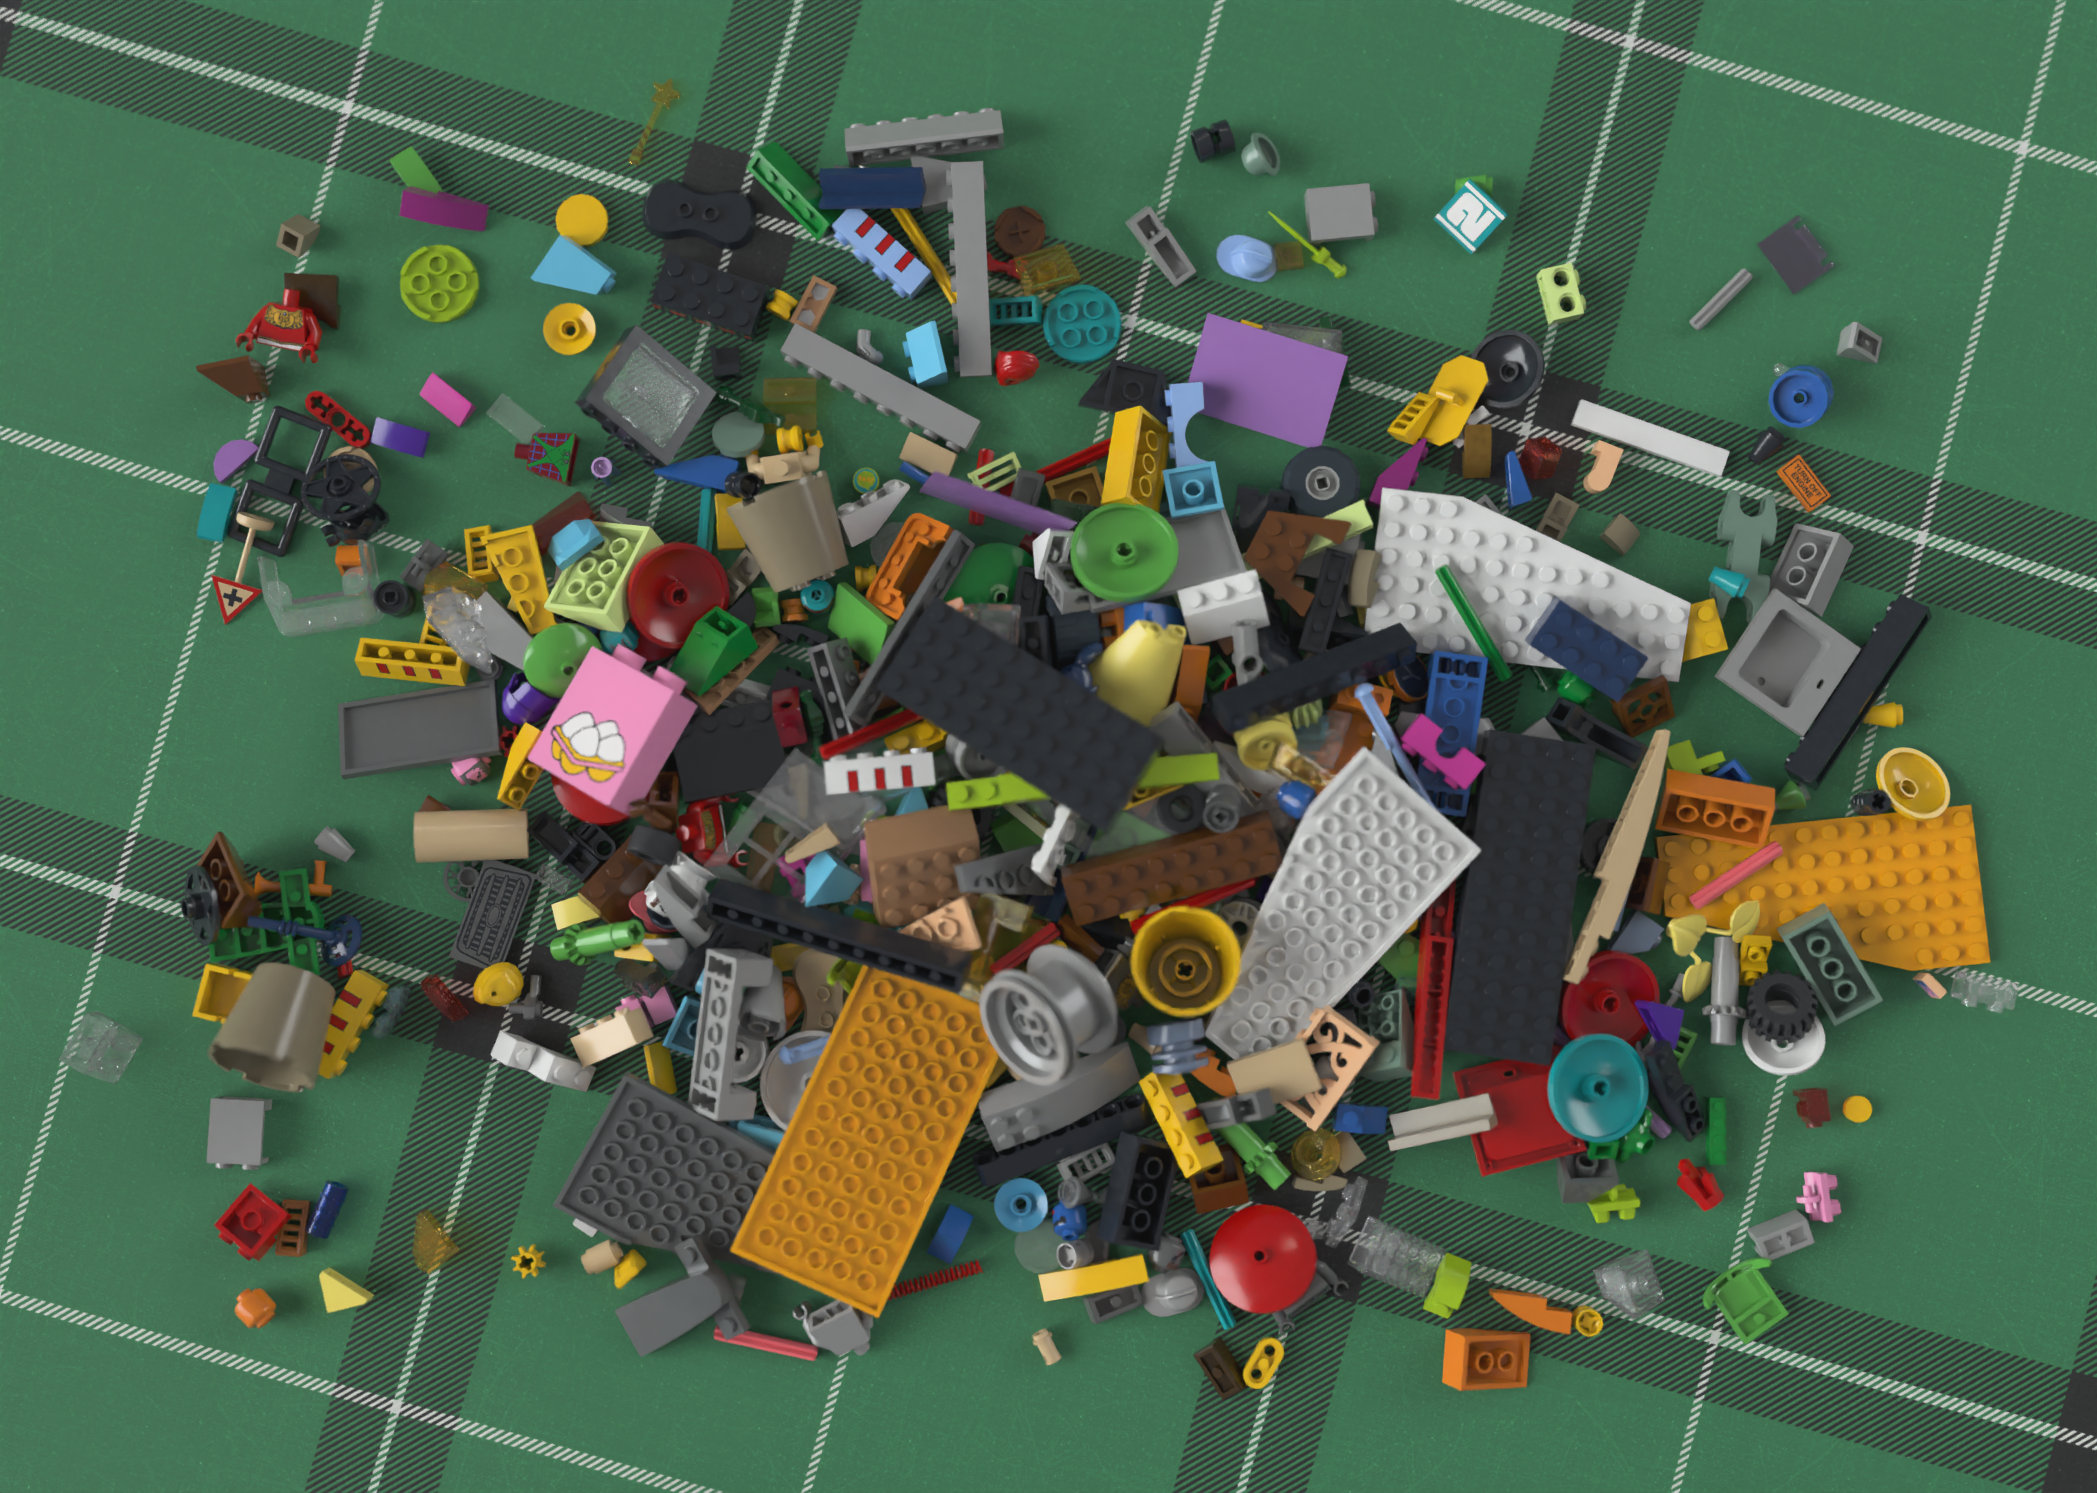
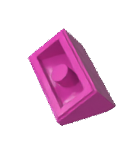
(447, 400)

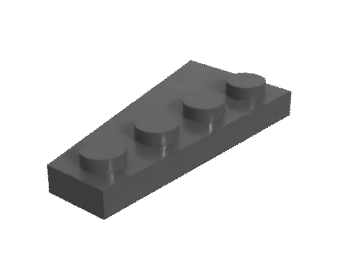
(1003, 874)

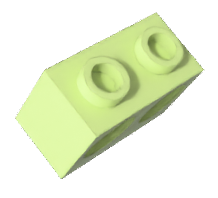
(1554, 294)

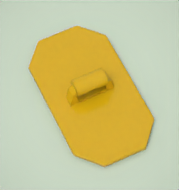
(1459, 389)

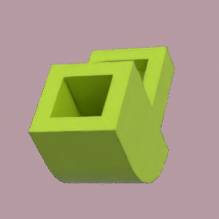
(1682, 758)
(1449, 1286)

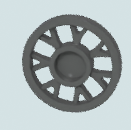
(466, 877)

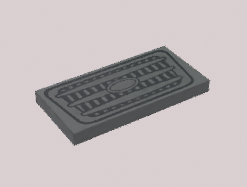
(492, 914)

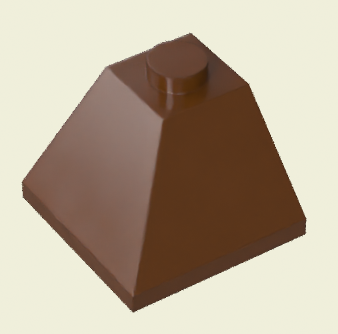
(239, 376)

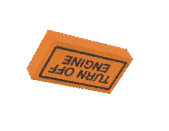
(1803, 483)

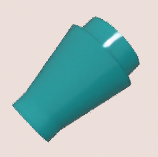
(1729, 581)

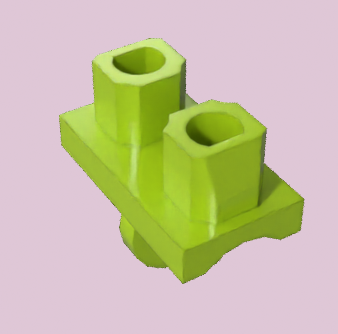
(1618, 1199)

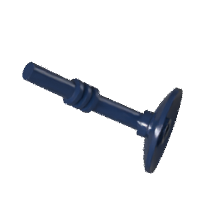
(330, 936)

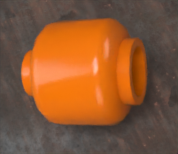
(255, 1308)

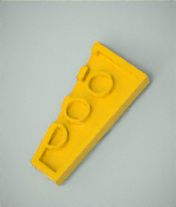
(521, 568)

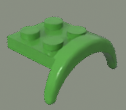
(1746, 1299)

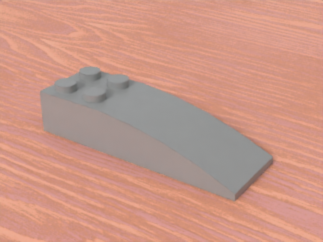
(1031, 1110)

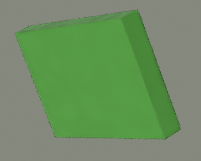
(859, 622)

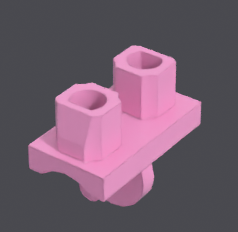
(1817, 1196)

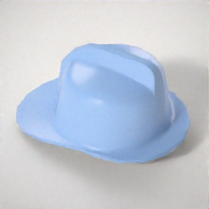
(1247, 258)

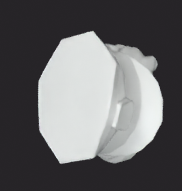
(692, 874)

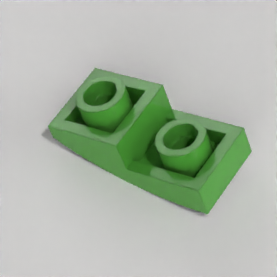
(414, 171)

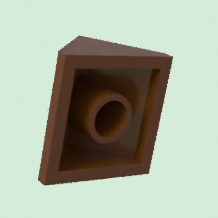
(1648, 886)

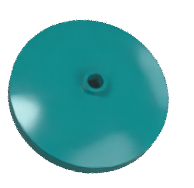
(1598, 1087)

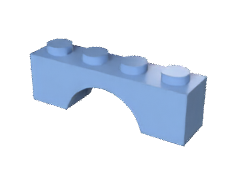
(1185, 401)

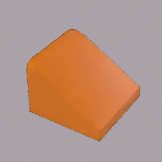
(347, 557)

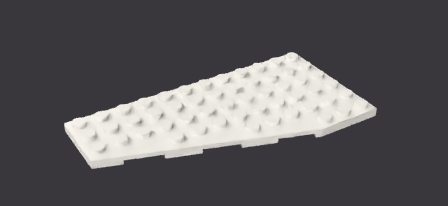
(1509, 581)
(1345, 893)

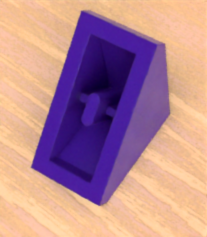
(1662, 1020)

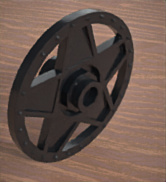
(340, 487)
(201, 905)

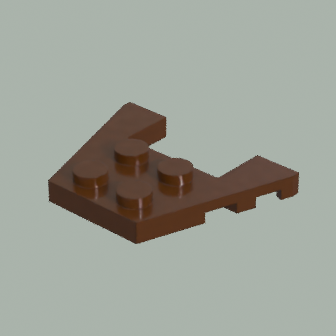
(1282, 546)

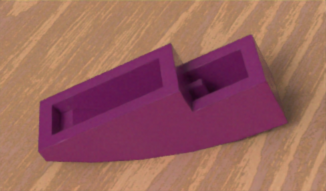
(443, 209)

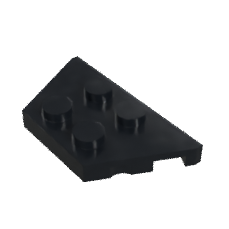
(1128, 386)

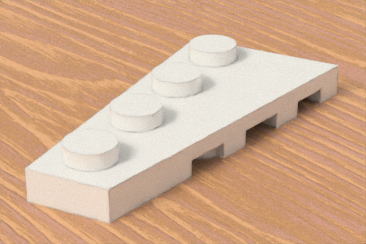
(1052, 851)

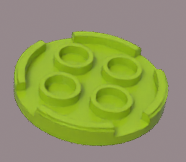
(439, 283)

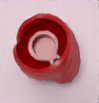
(1014, 367)

